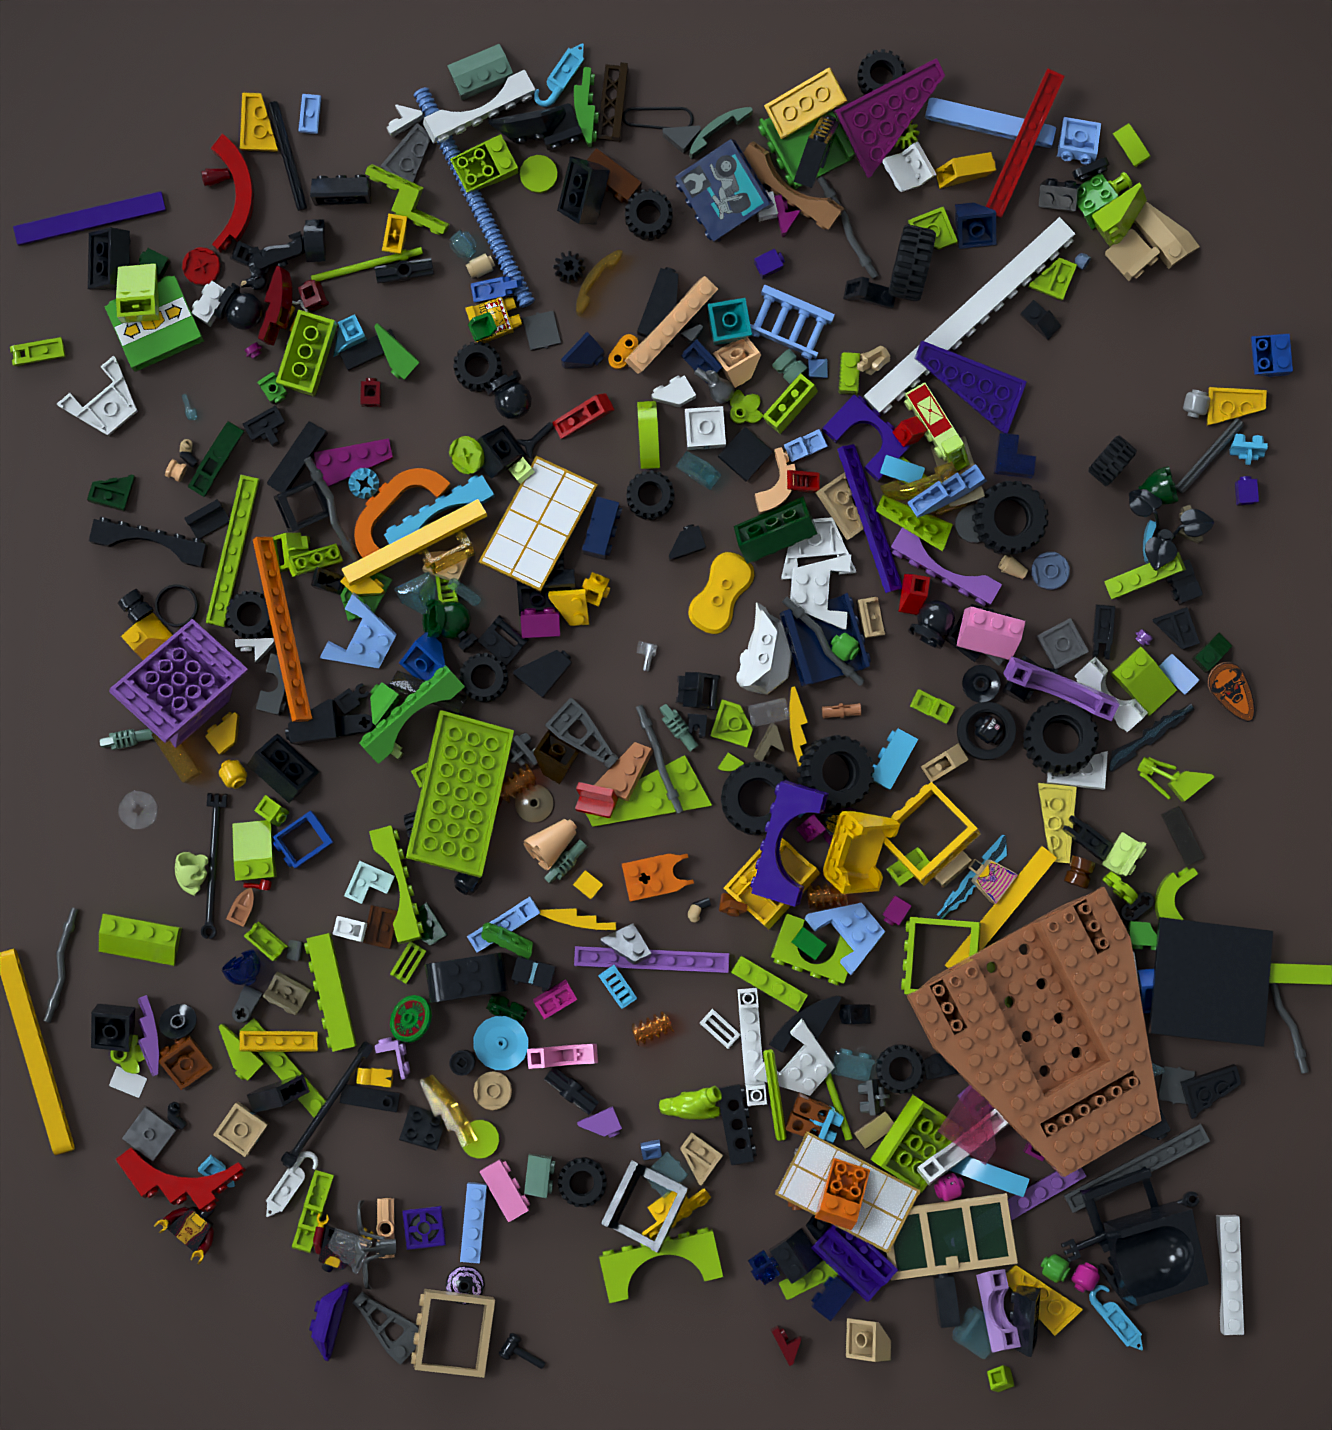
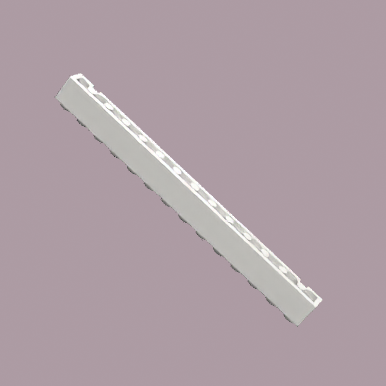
(973, 312)

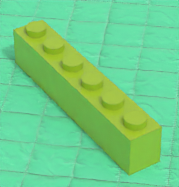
(331, 992)

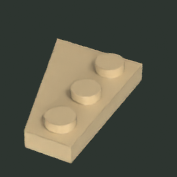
(839, 504)

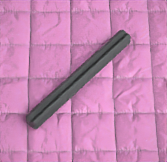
(1211, 453)

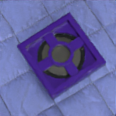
(424, 1226)

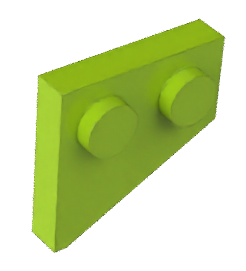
(1055, 279)

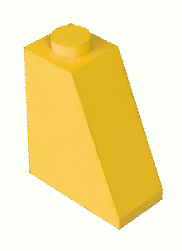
(965, 169)

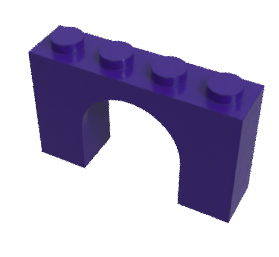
(855, 413)

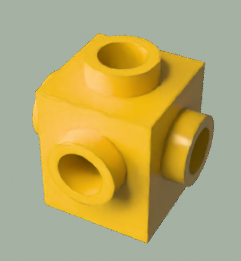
(596, 588)

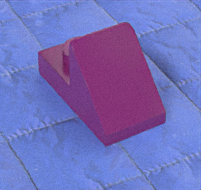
(785, 219)

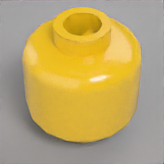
(233, 774)

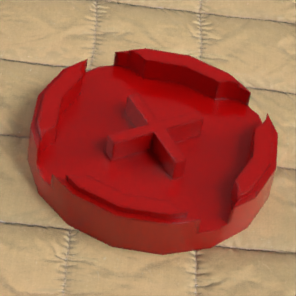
(201, 266)

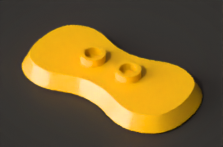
(727, 580)

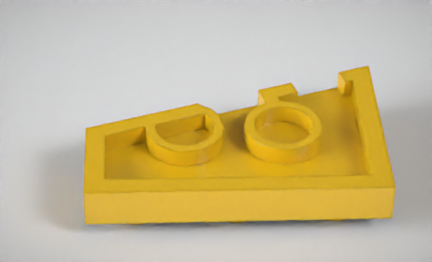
(255, 125)
(1233, 403)

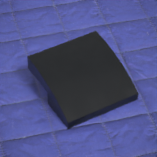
(745, 454)

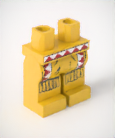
(498, 310)

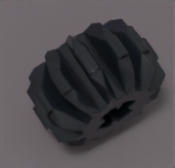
(561, 267)

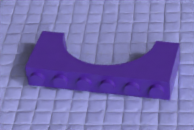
(771, 877)

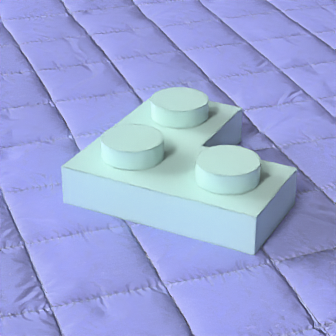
(365, 877)

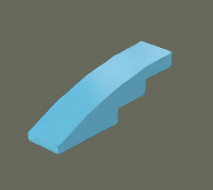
(992, 1176)

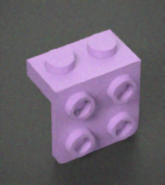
(386, 1045)

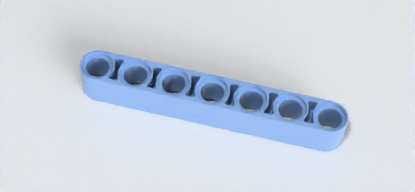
(983, 121)

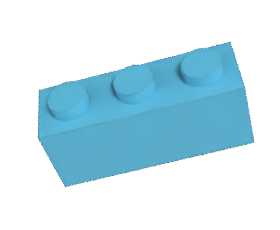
(893, 758)

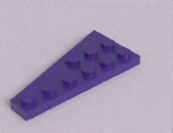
(983, 388)

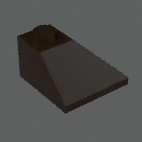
(555, 756)

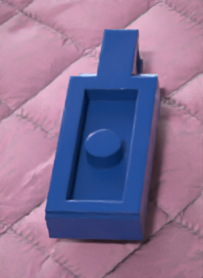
(494, 288)

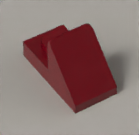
(789, 1348)

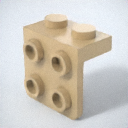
(1132, 255)

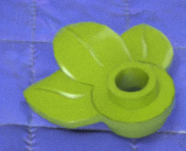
(747, 406)
(130, 1060)

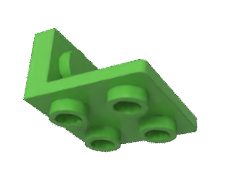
(1094, 196)

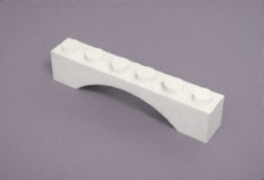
(445, 123)
(952, 1154)
(1231, 1275)

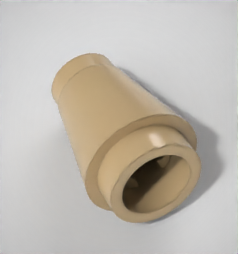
(1012, 567)

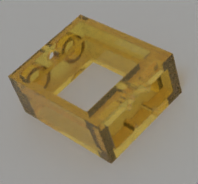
(450, 557)

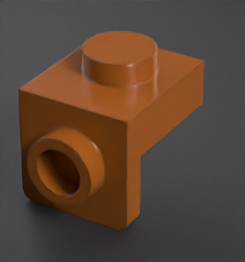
(731, 906)

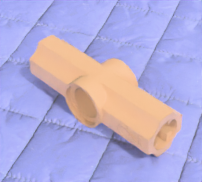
(385, 1214)

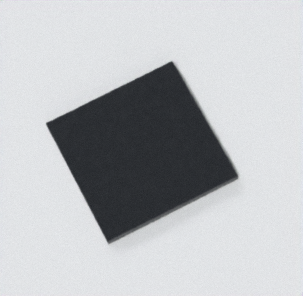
(1211, 982)

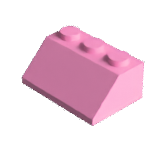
(990, 633)

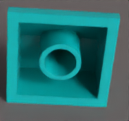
(729, 321)

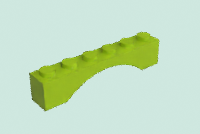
(405, 924)

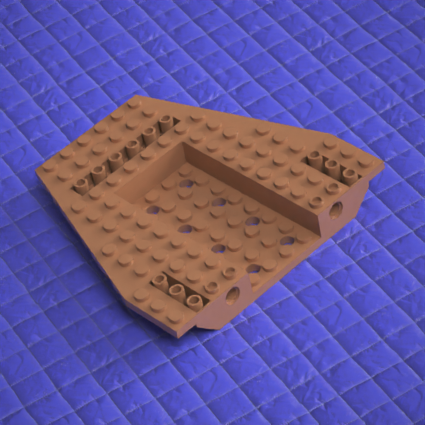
(1089, 979)

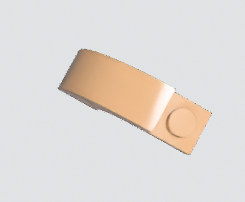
(778, 494)

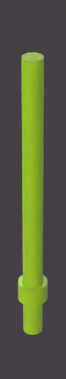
(404, 256)

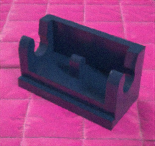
(698, 356)

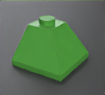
(382, 702)

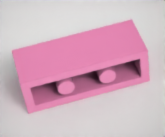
(505, 1189)

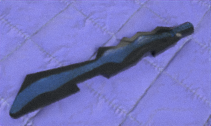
(1150, 735)

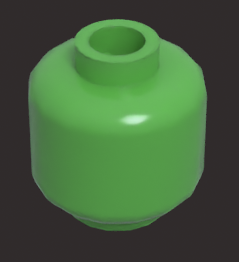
(845, 647)
(1055, 1268)

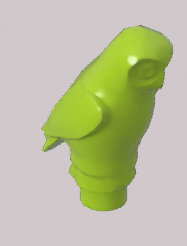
(693, 1105)

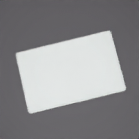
(127, 1082)

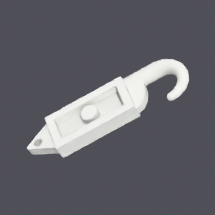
(288, 1184)

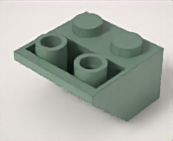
(538, 1175)

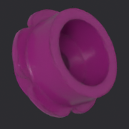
(253, 350)

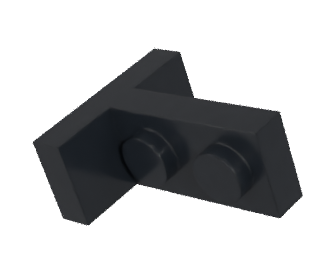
(868, 292)

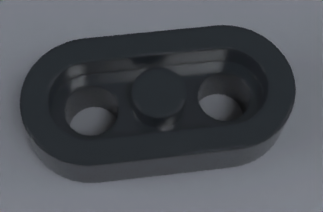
(1097, 166)

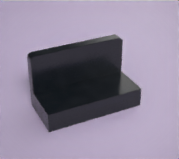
(207, 519)

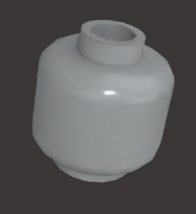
(1196, 403)

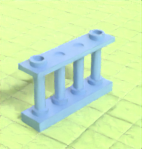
(805, 310)

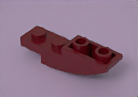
(280, 303)

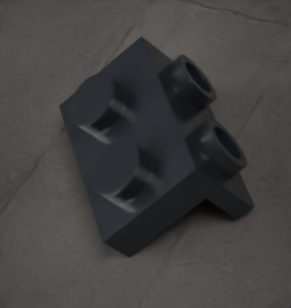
(1059, 194)

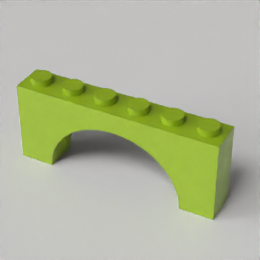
(620, 1265)

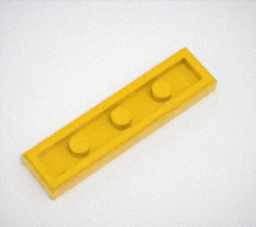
(278, 1041)

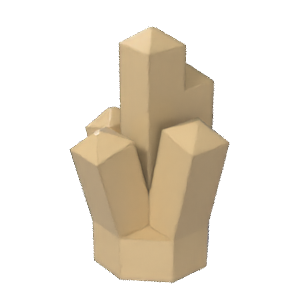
(873, 360)

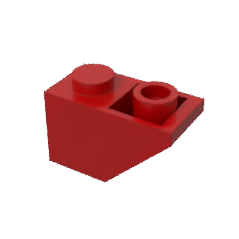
(913, 593)

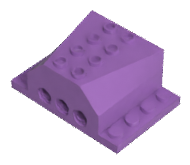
(180, 684)

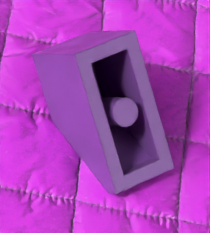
(602, 1123)

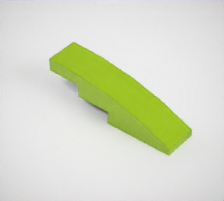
(314, 1203)

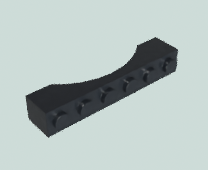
(111, 534)

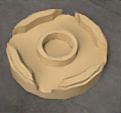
(492, 1090)

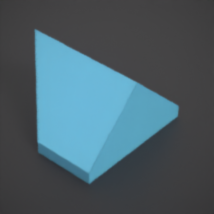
(348, 334)

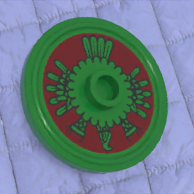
(410, 1019)

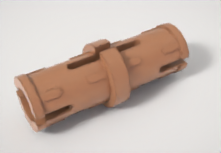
(841, 710)

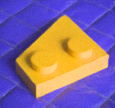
(571, 605)

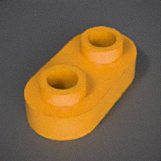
(622, 351)

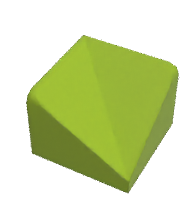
(1000, 1378)

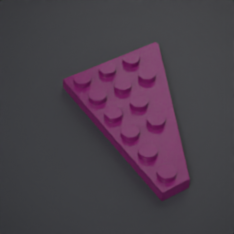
(881, 116)

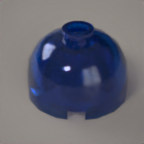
(243, 969)

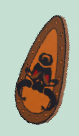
(1232, 690)

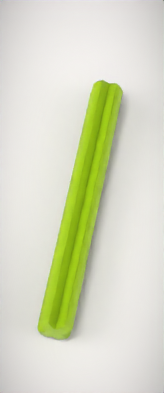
(774, 1093)

